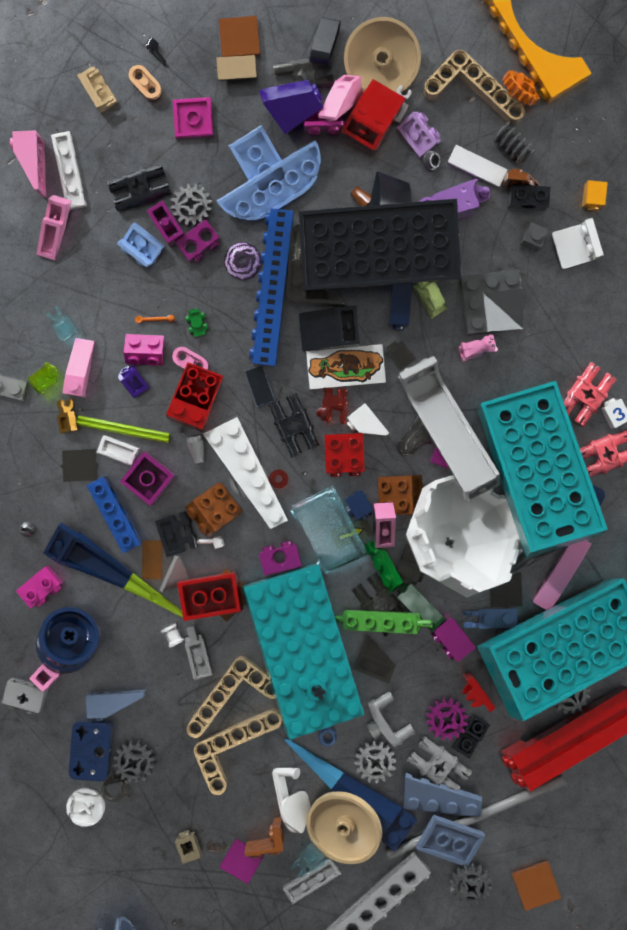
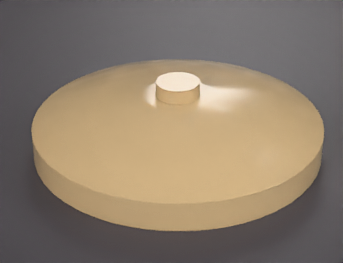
(383, 52)
(344, 827)

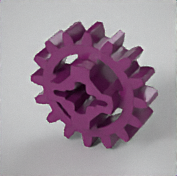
(450, 712)

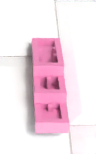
(561, 574)

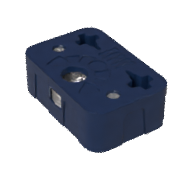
(84, 750)

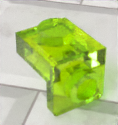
(43, 378)

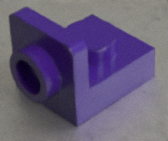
(132, 381)

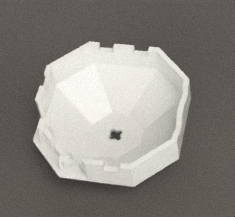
(480, 533)

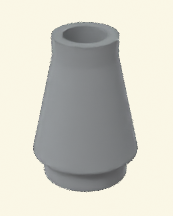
(196, 447)

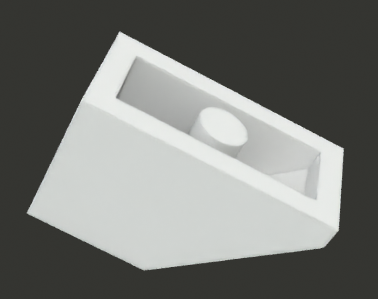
(366, 422)

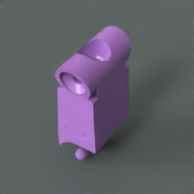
(467, 195)

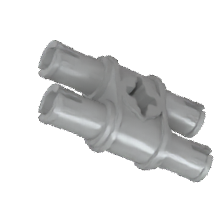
(438, 756)

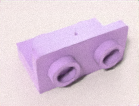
(419, 133)

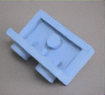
(141, 245)

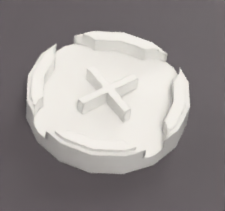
(85, 807)

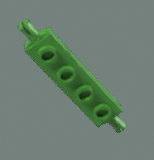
(382, 621)

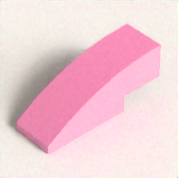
(53, 226)

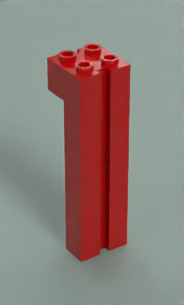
(568, 741)

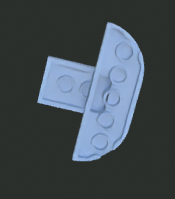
(270, 179)

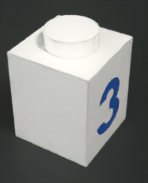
(614, 412)

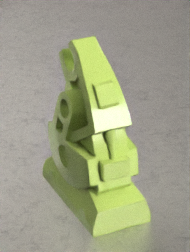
(431, 298)

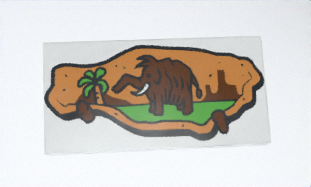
(346, 366)

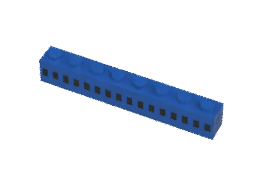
(272, 287)

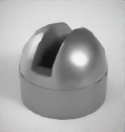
(27, 525)

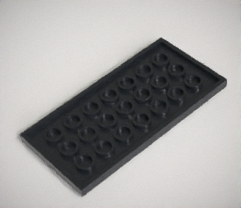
(380, 245)

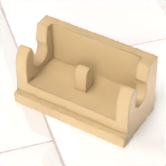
(236, 67)
(97, 89)

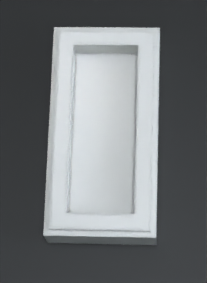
(118, 450)

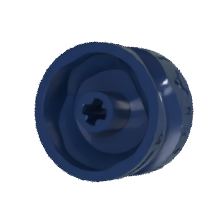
(67, 640)

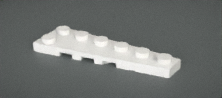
(240, 459)

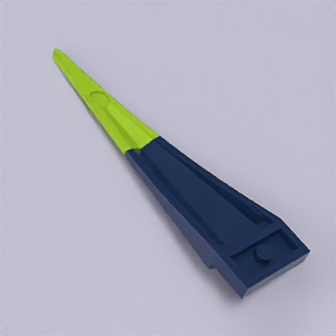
(82, 554)

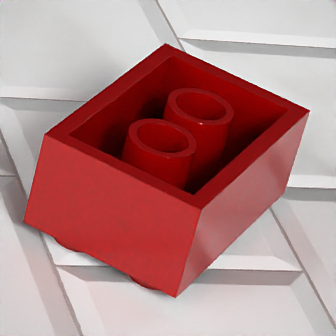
(210, 596)

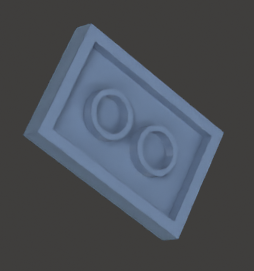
(450, 840)

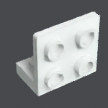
(577, 244)

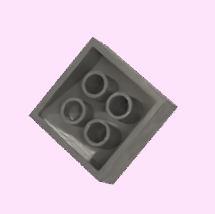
(492, 302)

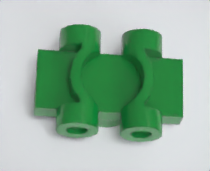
(195, 318)

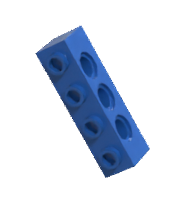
(114, 514)

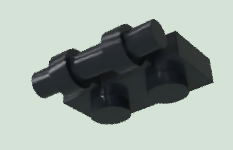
(170, 534)

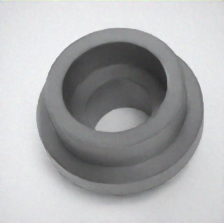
(431, 160)

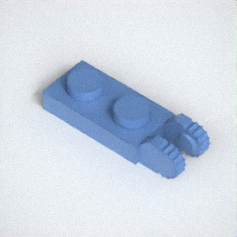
(492, 618)

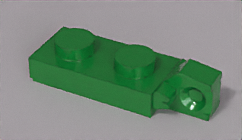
(385, 566)

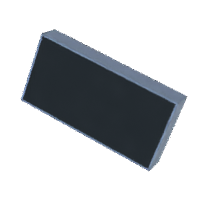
(259, 386)

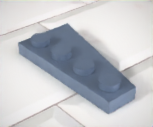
(434, 798)

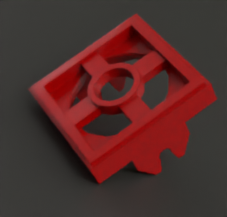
(476, 693)

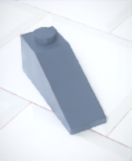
(103, 704)

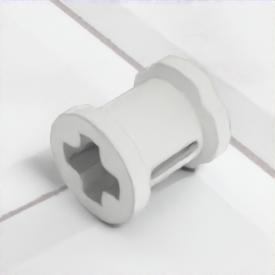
(172, 635)

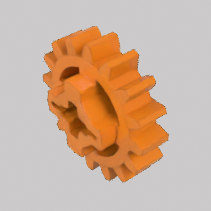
(521, 87)

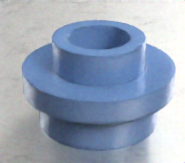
(327, 742)

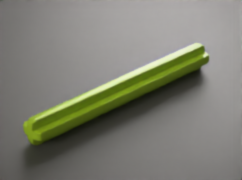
(123, 429)

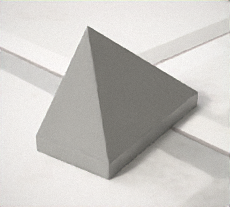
(175, 574)

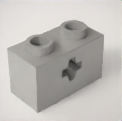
(13, 696)

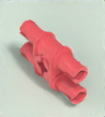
(597, 394)
(598, 448)

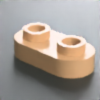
(145, 83)

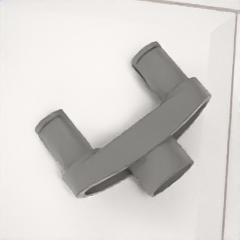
(380, 726)

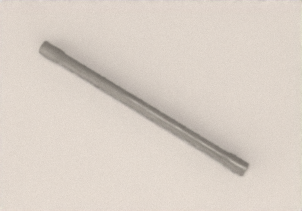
(551, 785)

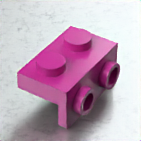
(144, 349)

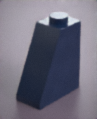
(400, 306)

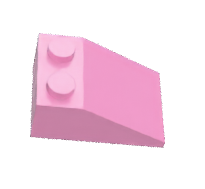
(30, 152)

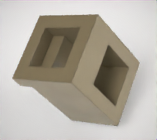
(188, 853)

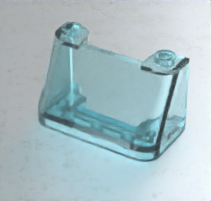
(329, 529)

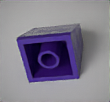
(292, 103)

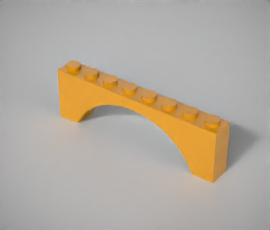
(551, 72)

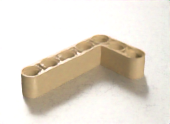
(483, 77)
(227, 691)
(231, 741)

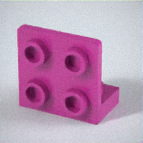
(315, 125)

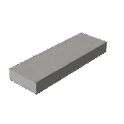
(311, 880)

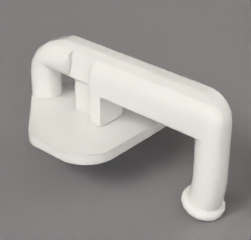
(293, 807)

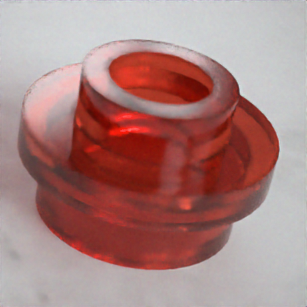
(283, 474)

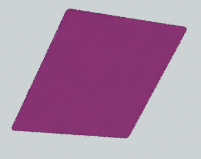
(239, 865)

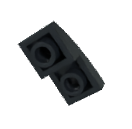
(471, 737)

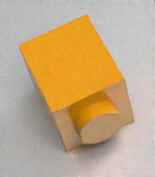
(594, 195)

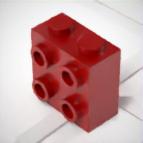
(344, 454)

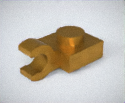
(66, 419)

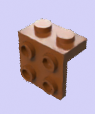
(213, 509)

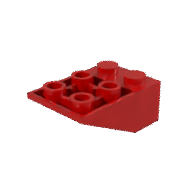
(373, 115)
(194, 397)

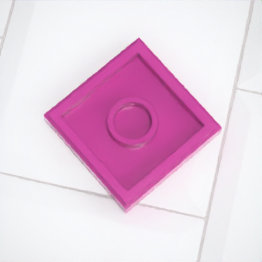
(193, 118)

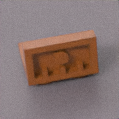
(401, 491)
(269, 845)

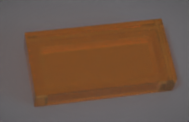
(151, 559)

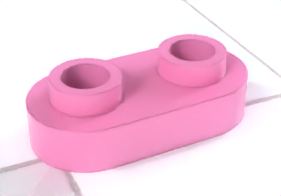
(191, 357)

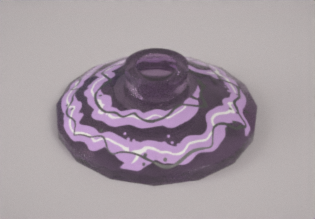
(245, 270)

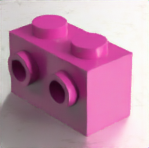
(39, 587)

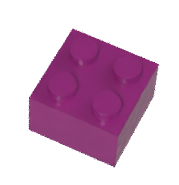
(148, 478)
(455, 641)

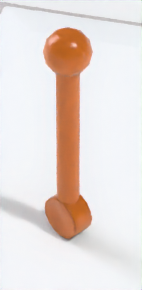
(139, 319)

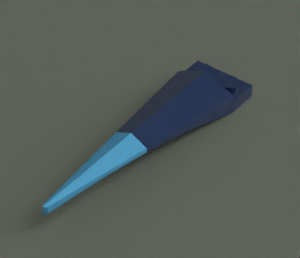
(394, 819)

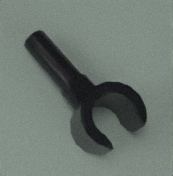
(151, 46)

